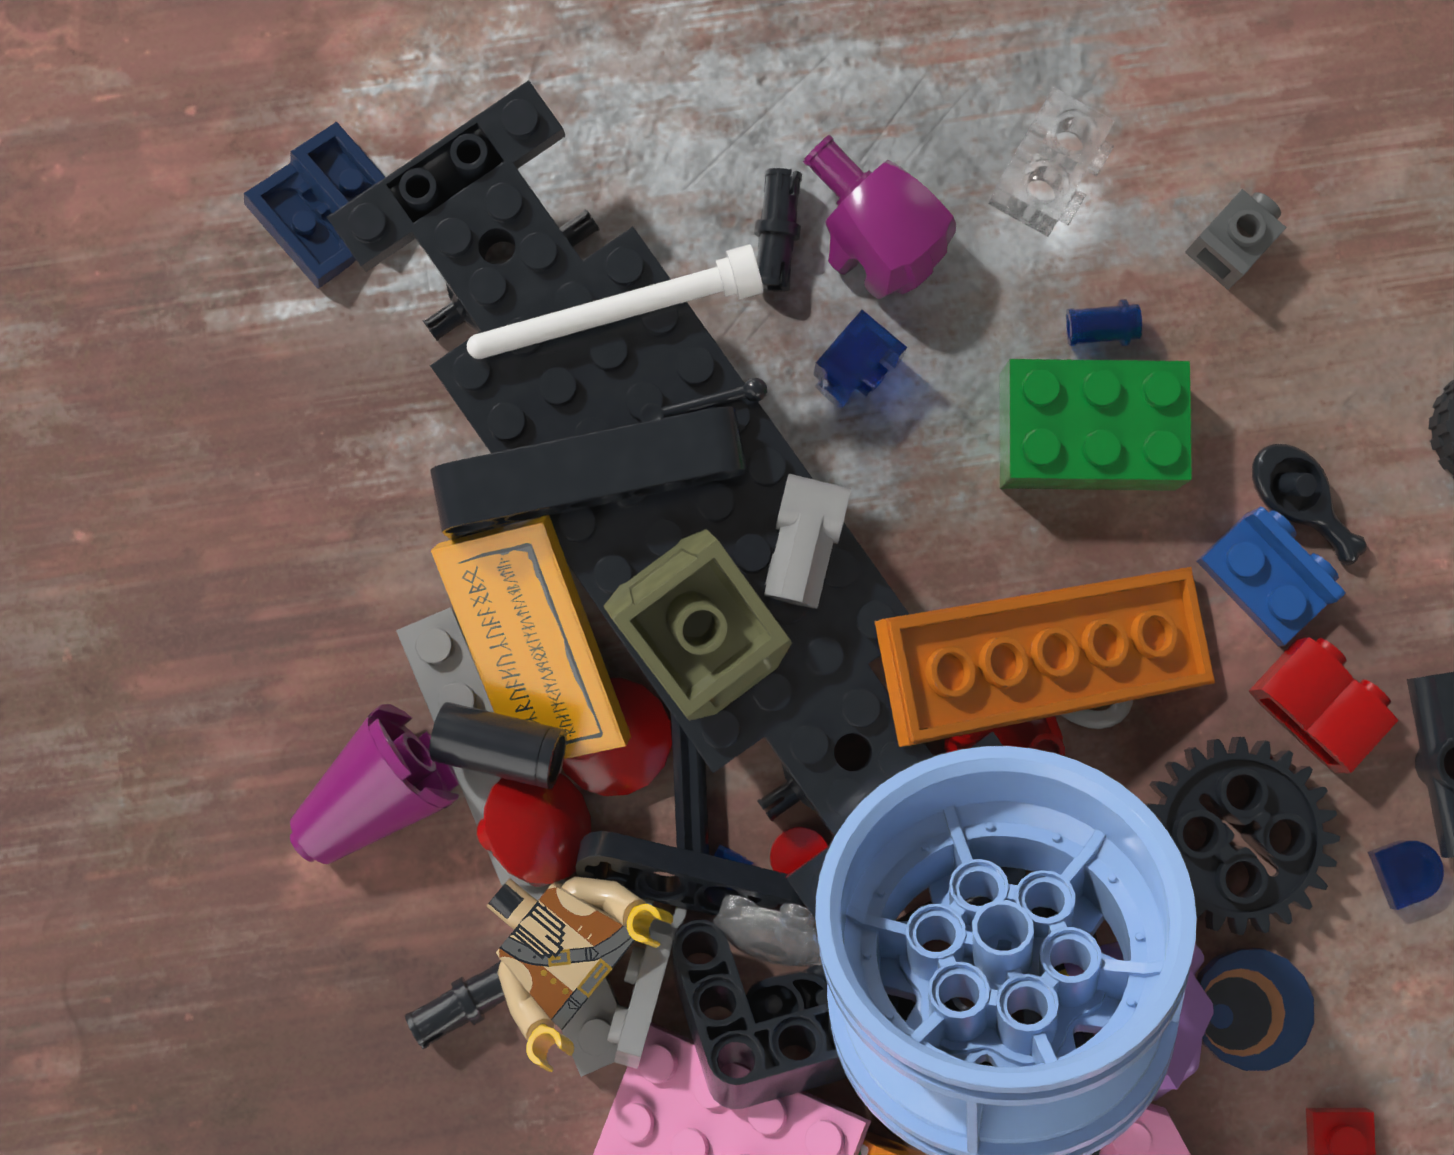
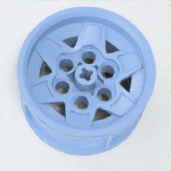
(1092, 860)

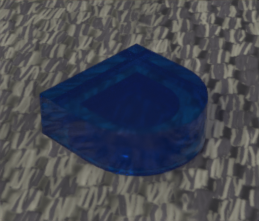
(1407, 872)

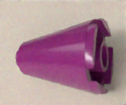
(372, 789)

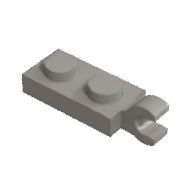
(646, 972)

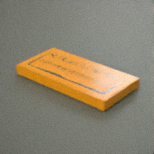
(531, 633)

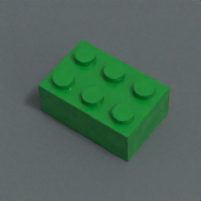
(1095, 424)

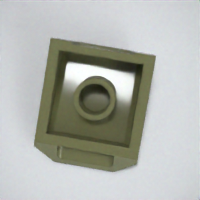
(699, 626)

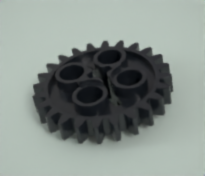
(1273, 797)

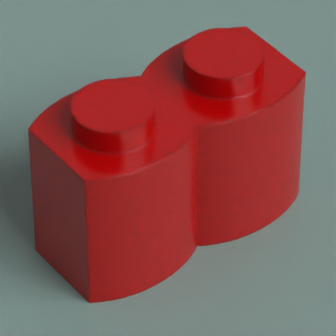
(1324, 704)

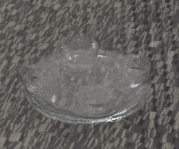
(768, 935)

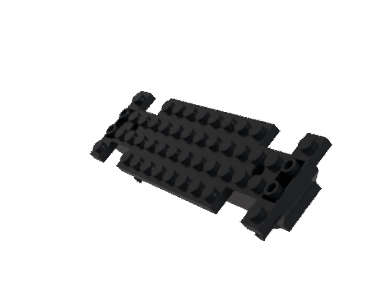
(458, 205)

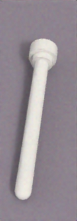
(732, 275)

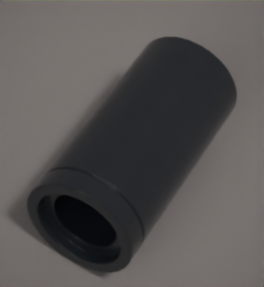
(498, 745)

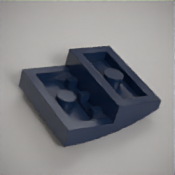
(300, 197)

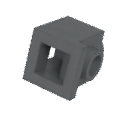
(1228, 253)

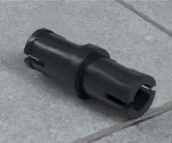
(778, 228)
(456, 1007)

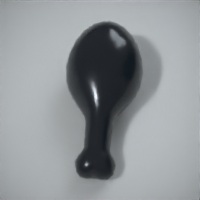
(1300, 491)

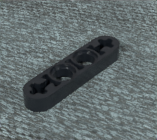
(634, 860)

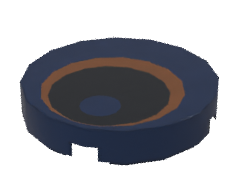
(1258, 1009)

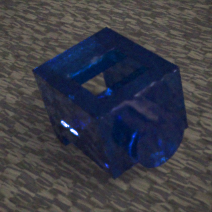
(857, 360)

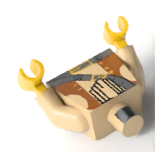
(564, 951)

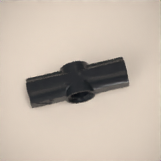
(1434, 721)

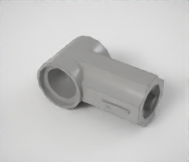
(808, 527)

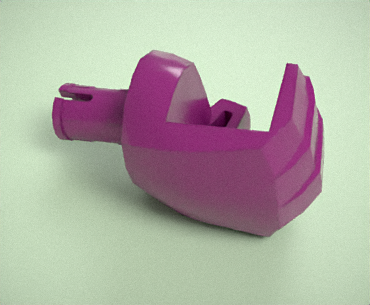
(881, 221)

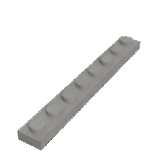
(449, 674)

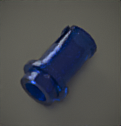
(1104, 324)

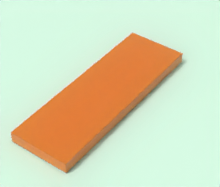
(1042, 654)

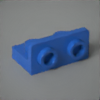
(1271, 574)

